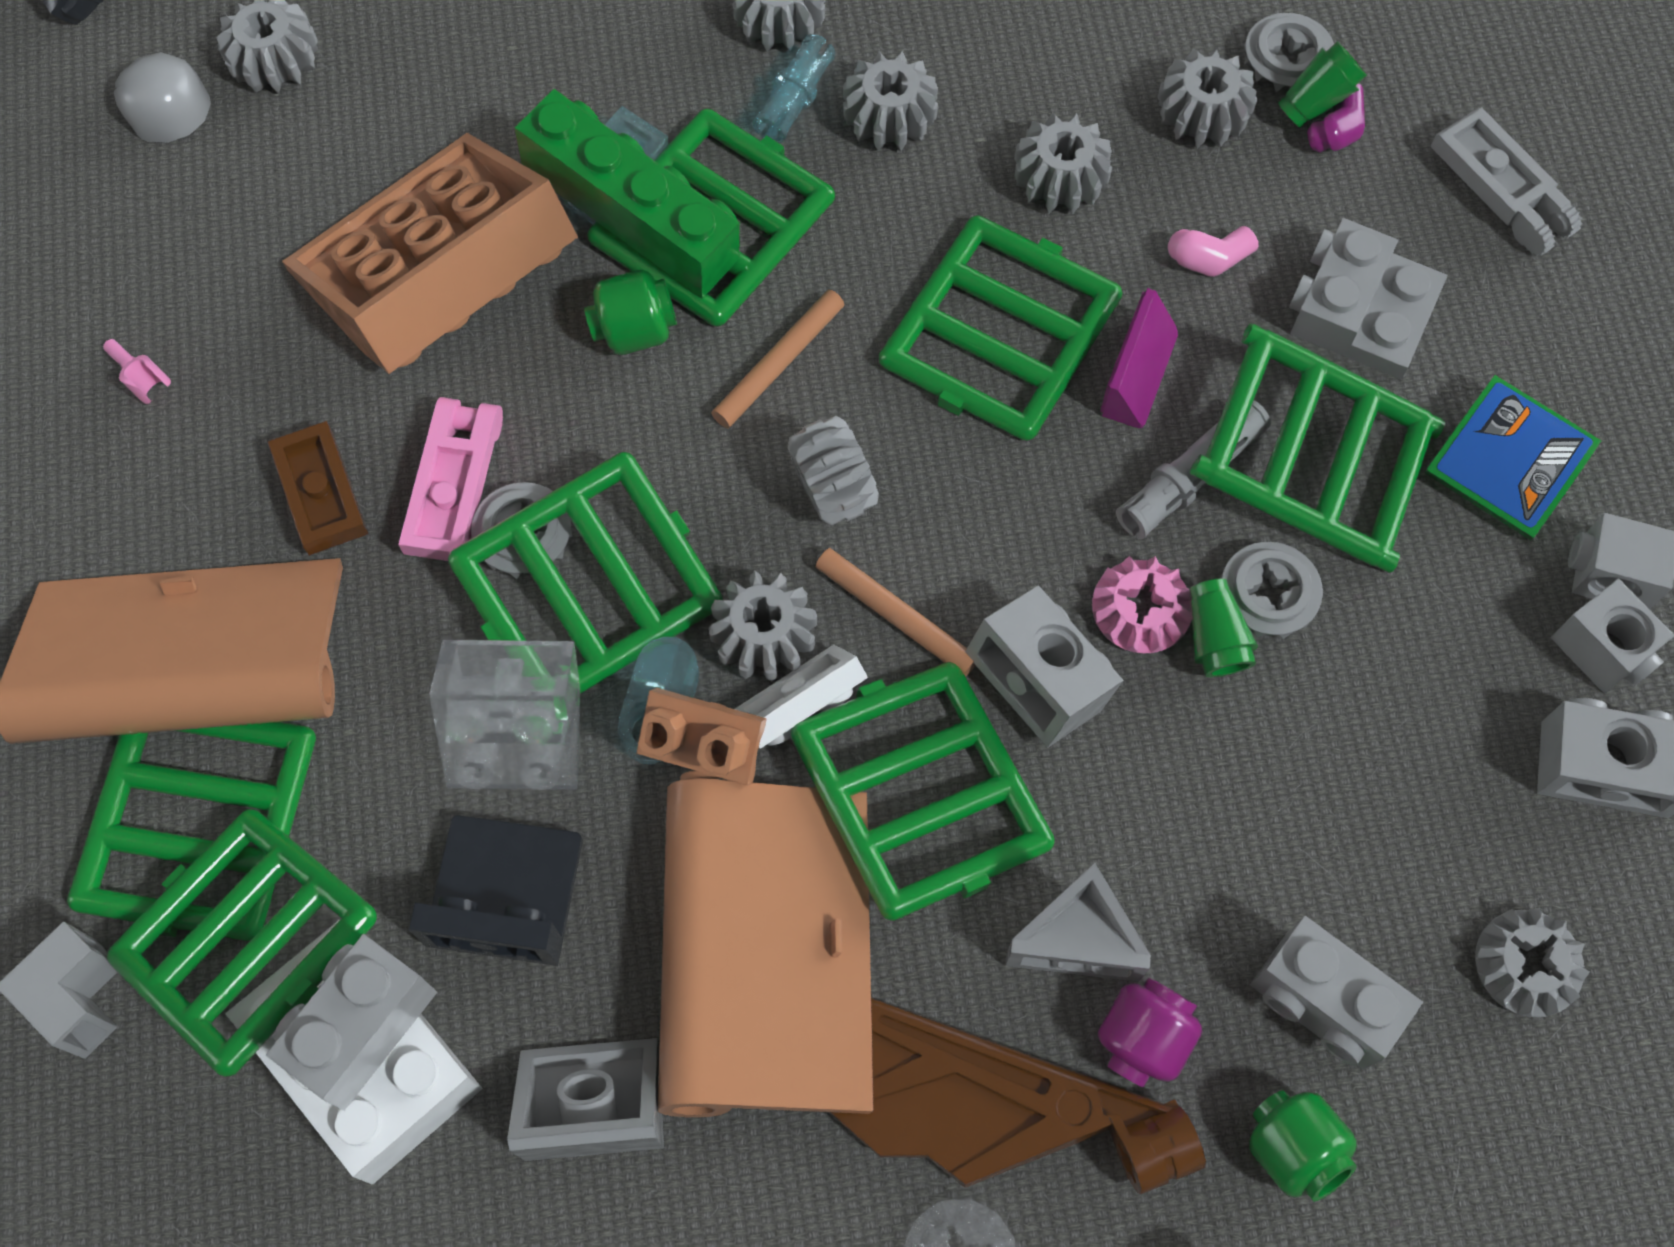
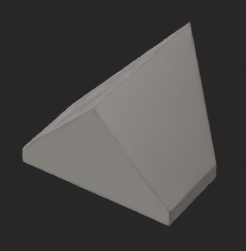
(1082, 935)

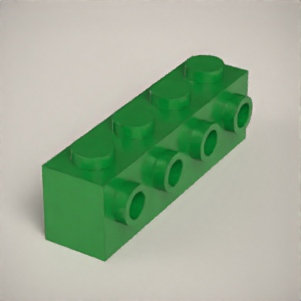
(630, 192)

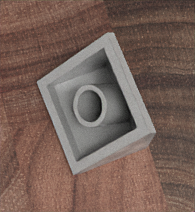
(586, 1100)

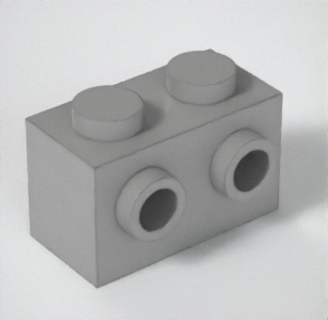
(1335, 995)
(350, 1021)

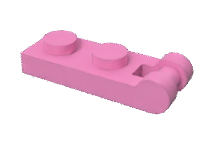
(450, 478)

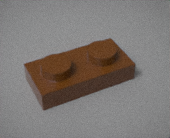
(317, 488)

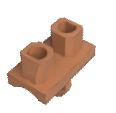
(701, 736)

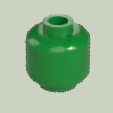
(631, 312)
(1302, 1144)

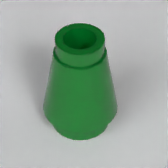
(1322, 84)
(1219, 630)

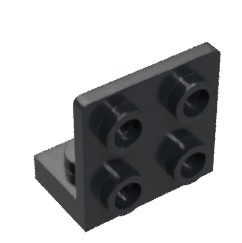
(501, 891)

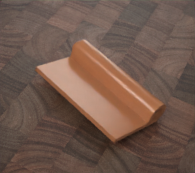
(172, 652)
(762, 954)

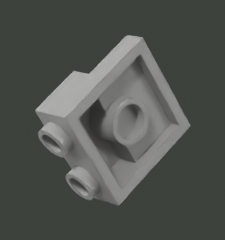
(1365, 299)

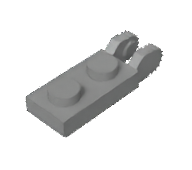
(1507, 180)

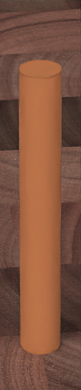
(777, 359)
(894, 610)

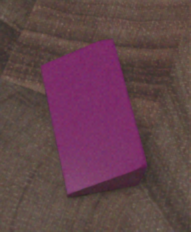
(1140, 363)

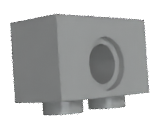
(1043, 665)
(1581, 769)

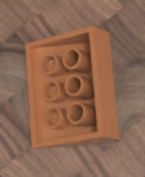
(432, 250)

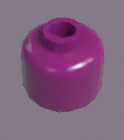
(1150, 1032)

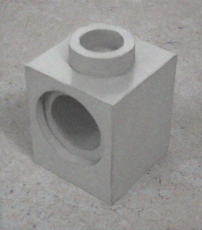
(1623, 550)
(1624, 616)

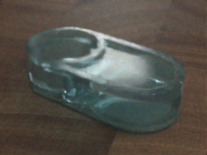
(661, 664)

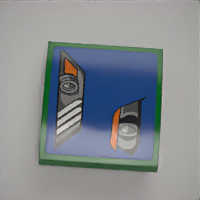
(1513, 457)

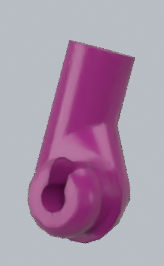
(1341, 126)

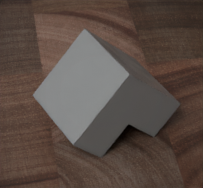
(56, 987)

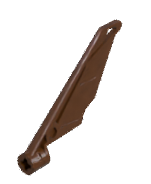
(995, 1108)

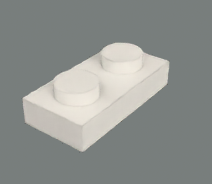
(814, 686)

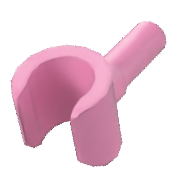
(137, 372)

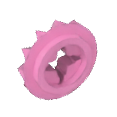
(1117, 615)

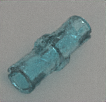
(794, 88)

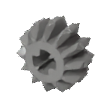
(778, 20)
(267, 43)
(1207, 97)
(890, 100)
(1063, 163)
(833, 470)
(771, 603)

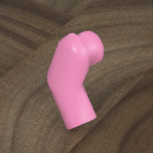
(1210, 254)

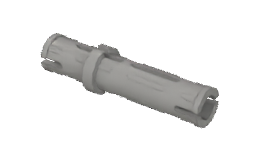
(1174, 486)

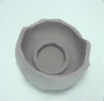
(161, 97)

